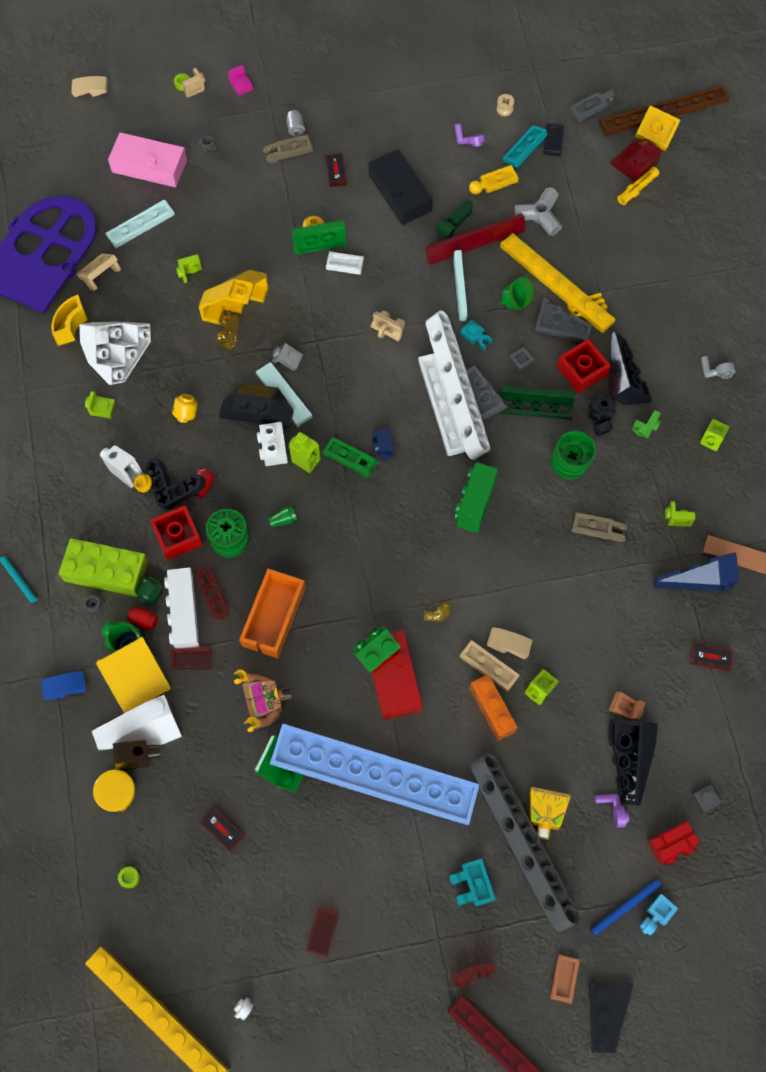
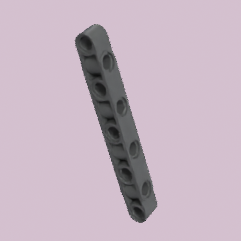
(525, 843)

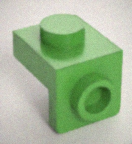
(645, 430)

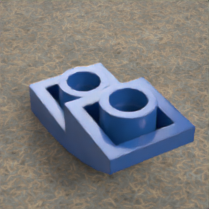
(63, 684)

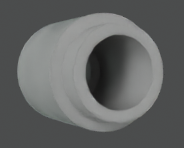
(295, 123)

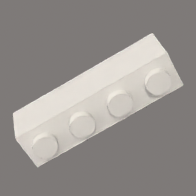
(182, 608)

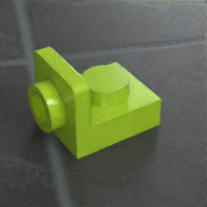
(188, 265)
(100, 406)
(714, 435)
(680, 517)
(541, 687)

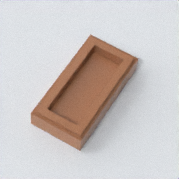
(565, 979)

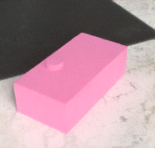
(147, 159)

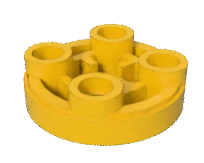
(114, 790)

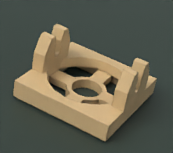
(96, 267)

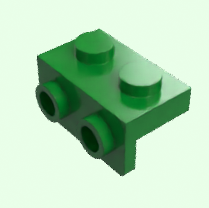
(375, 648)

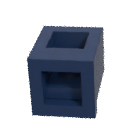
(383, 444)

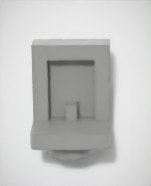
(287, 356)

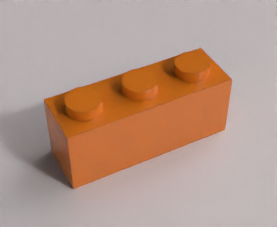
(493, 707)

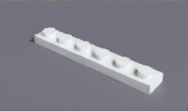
(441, 405)

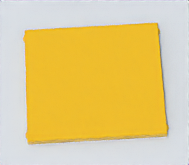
(133, 675)

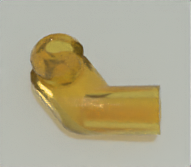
(440, 614)

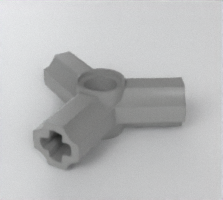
(541, 211)

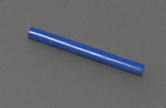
(625, 907)

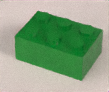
(475, 497)

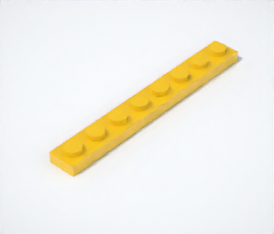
(557, 283)

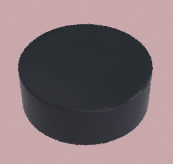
(603, 428)

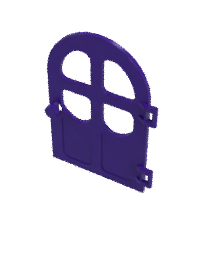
(27, 276)

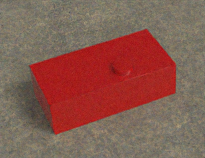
(397, 683)

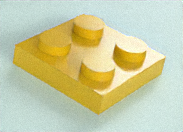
(657, 127)

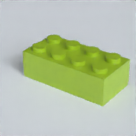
(103, 567)

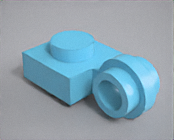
(661, 911)

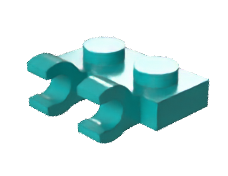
(477, 882)

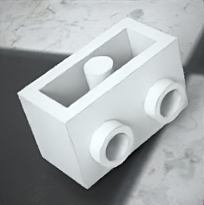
(273, 444)

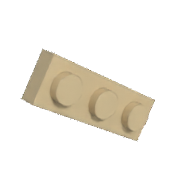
(488, 664)

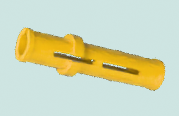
(633, 189)

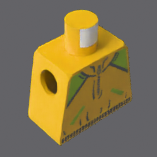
(547, 810)

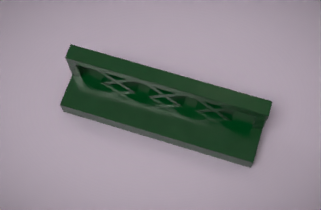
(539, 396)

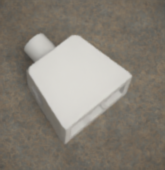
(117, 461)

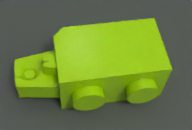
(304, 452)

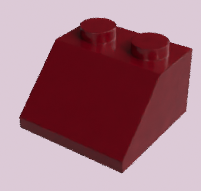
(637, 159)

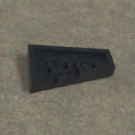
(607, 1014)

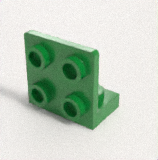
(277, 776)

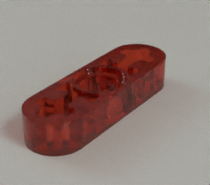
(211, 579)

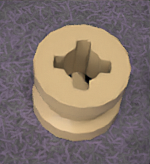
(505, 105)

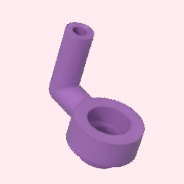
(475, 140)
(620, 815)

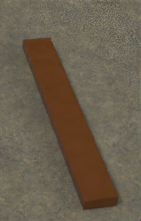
(673, 107)

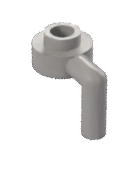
(723, 370)

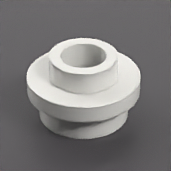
(243, 1008)

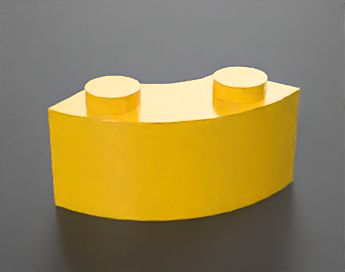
(67, 320)

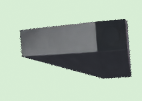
(623, 375)
(633, 752)

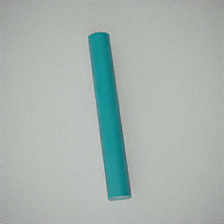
(18, 579)

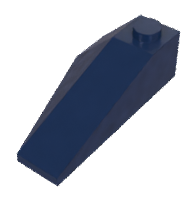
(714, 576)

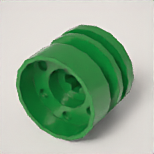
(573, 455)
(233, 541)

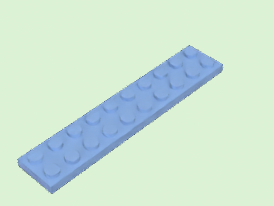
(375, 774)

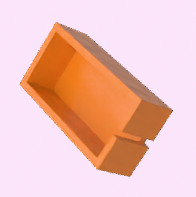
(272, 613)

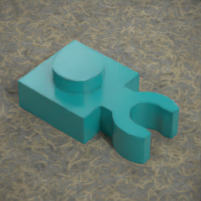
(475, 333)

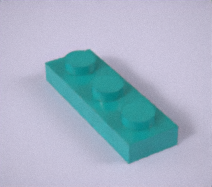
(525, 146)

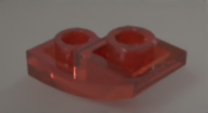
(467, 975)

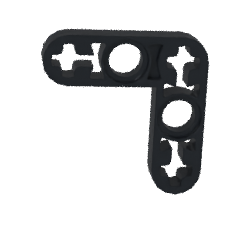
(169, 490)

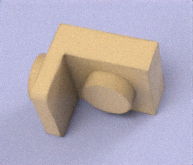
(194, 85)

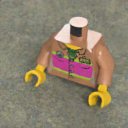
(262, 699)

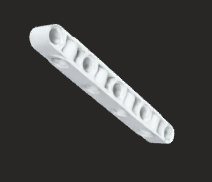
(457, 385)

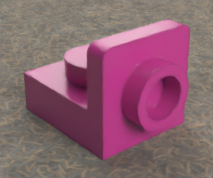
(240, 80)

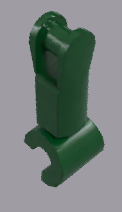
(447, 227)

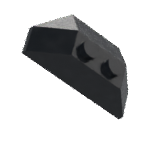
(257, 405)

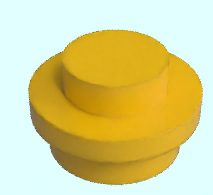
(143, 483)

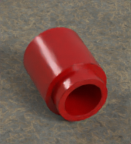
(209, 478)
(142, 618)

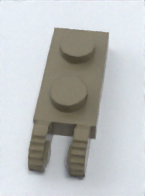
(288, 148)
(598, 527)

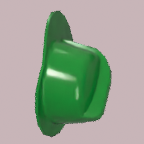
(518, 294)

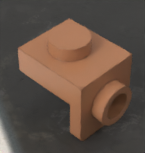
(627, 707)

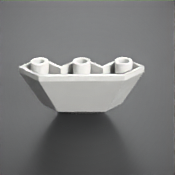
(114, 347)

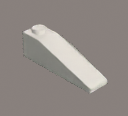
(148, 722)

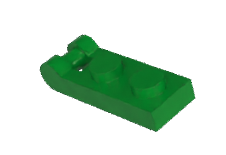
(349, 457)

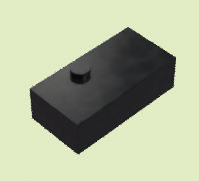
(400, 187)

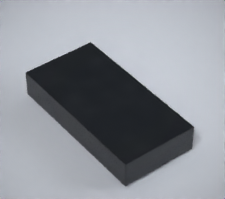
(554, 140)

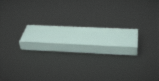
(140, 223)
(460, 286)
(272, 378)

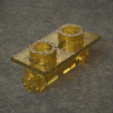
(225, 337)

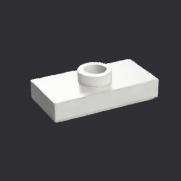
(344, 262)

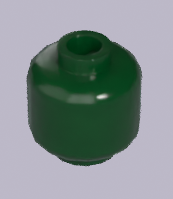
(149, 589)

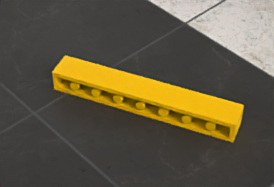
(154, 1013)

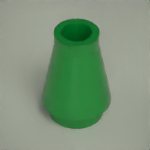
(283, 517)

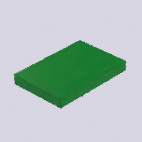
(319, 237)

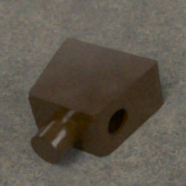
(125, 754)

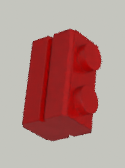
(673, 843)

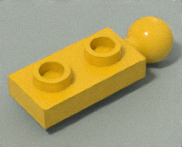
(494, 180)

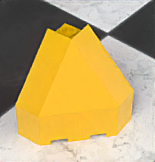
(233, 295)

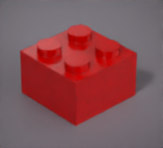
(583, 366)
(176, 532)

